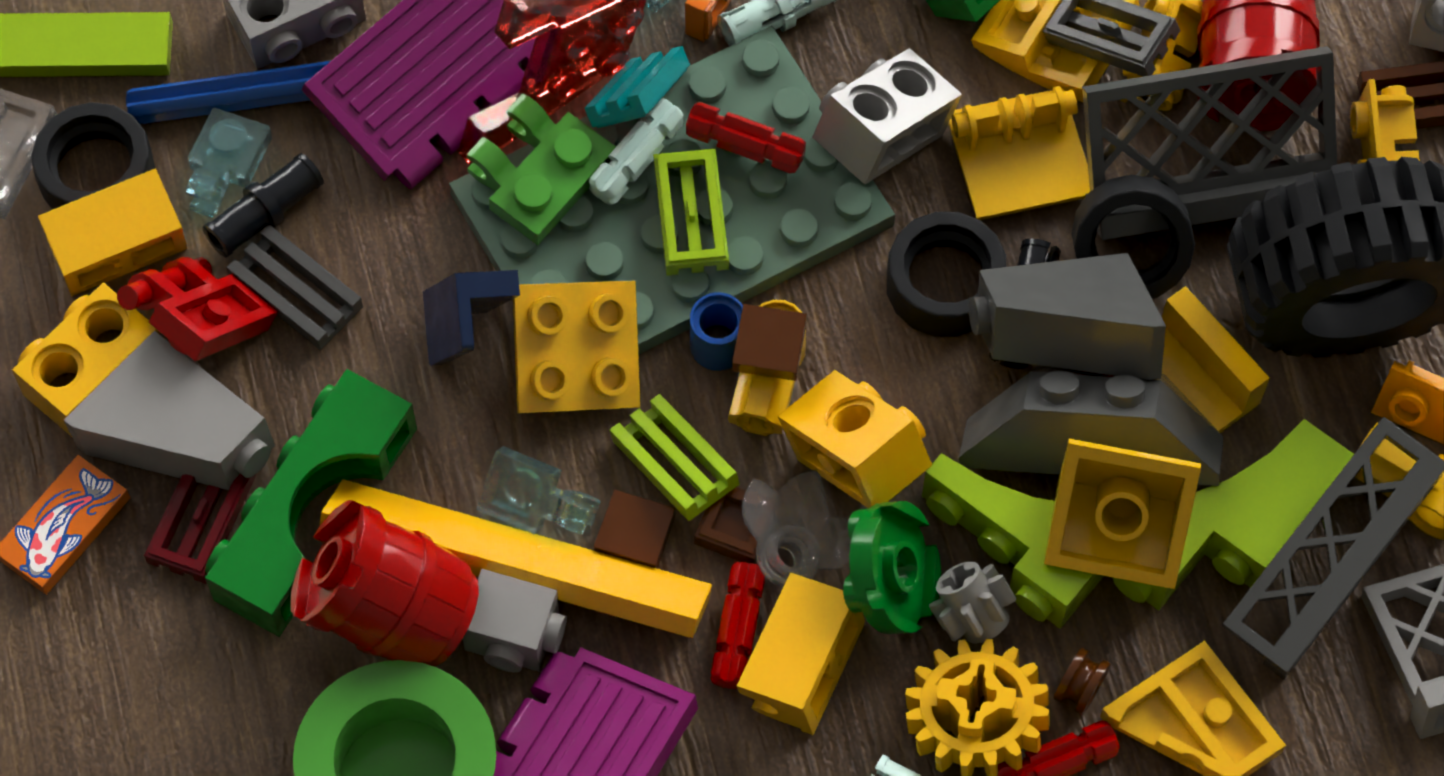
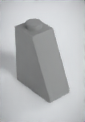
(171, 419)

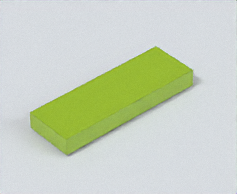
(85, 44)

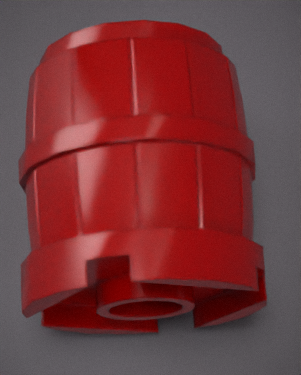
(1253, 30)
(385, 588)

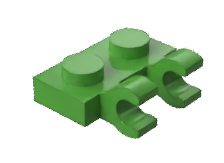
(549, 178)

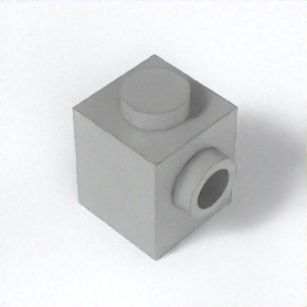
(514, 623)

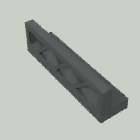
(1355, 563)

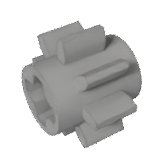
(972, 602)

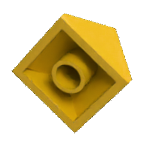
(1121, 513)

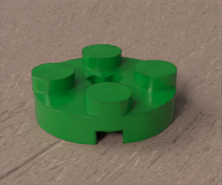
(891, 567)

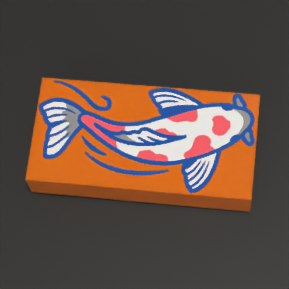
(62, 524)

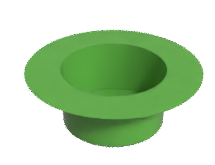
(395, 723)

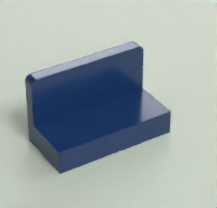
(451, 306)

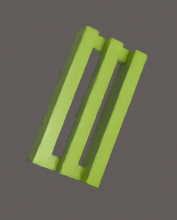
(695, 257)
(646, 424)

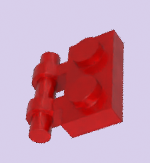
(196, 308)

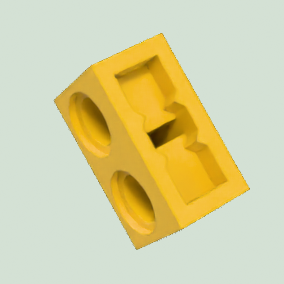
(74, 350)

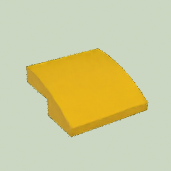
(1016, 40)

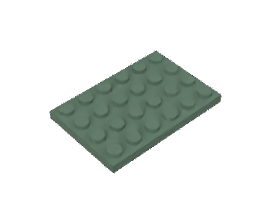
(771, 217)

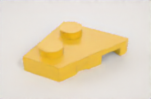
(1197, 717)

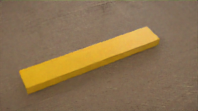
(577, 573)

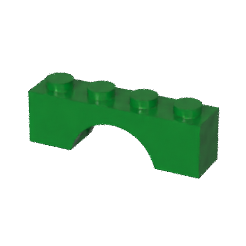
(352, 435)

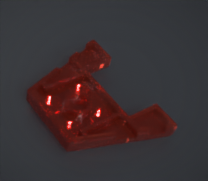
(571, 52)

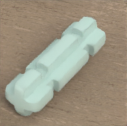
(635, 152)

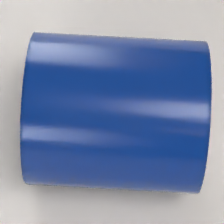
(710, 311)

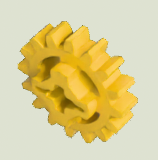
(1000, 726)

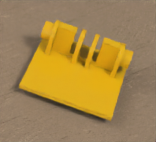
(1020, 152)
(576, 346)

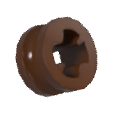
(1082, 681)

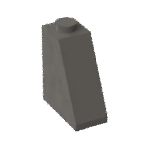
(1071, 316)

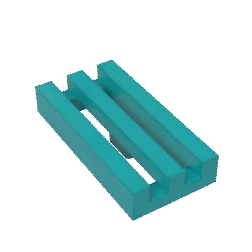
(639, 85)

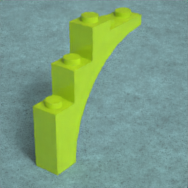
(1232, 523)

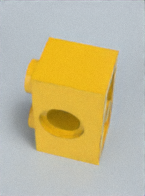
(856, 439)

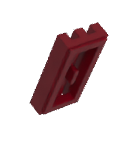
(181, 561)

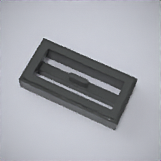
(1143, 48)
(259, 255)

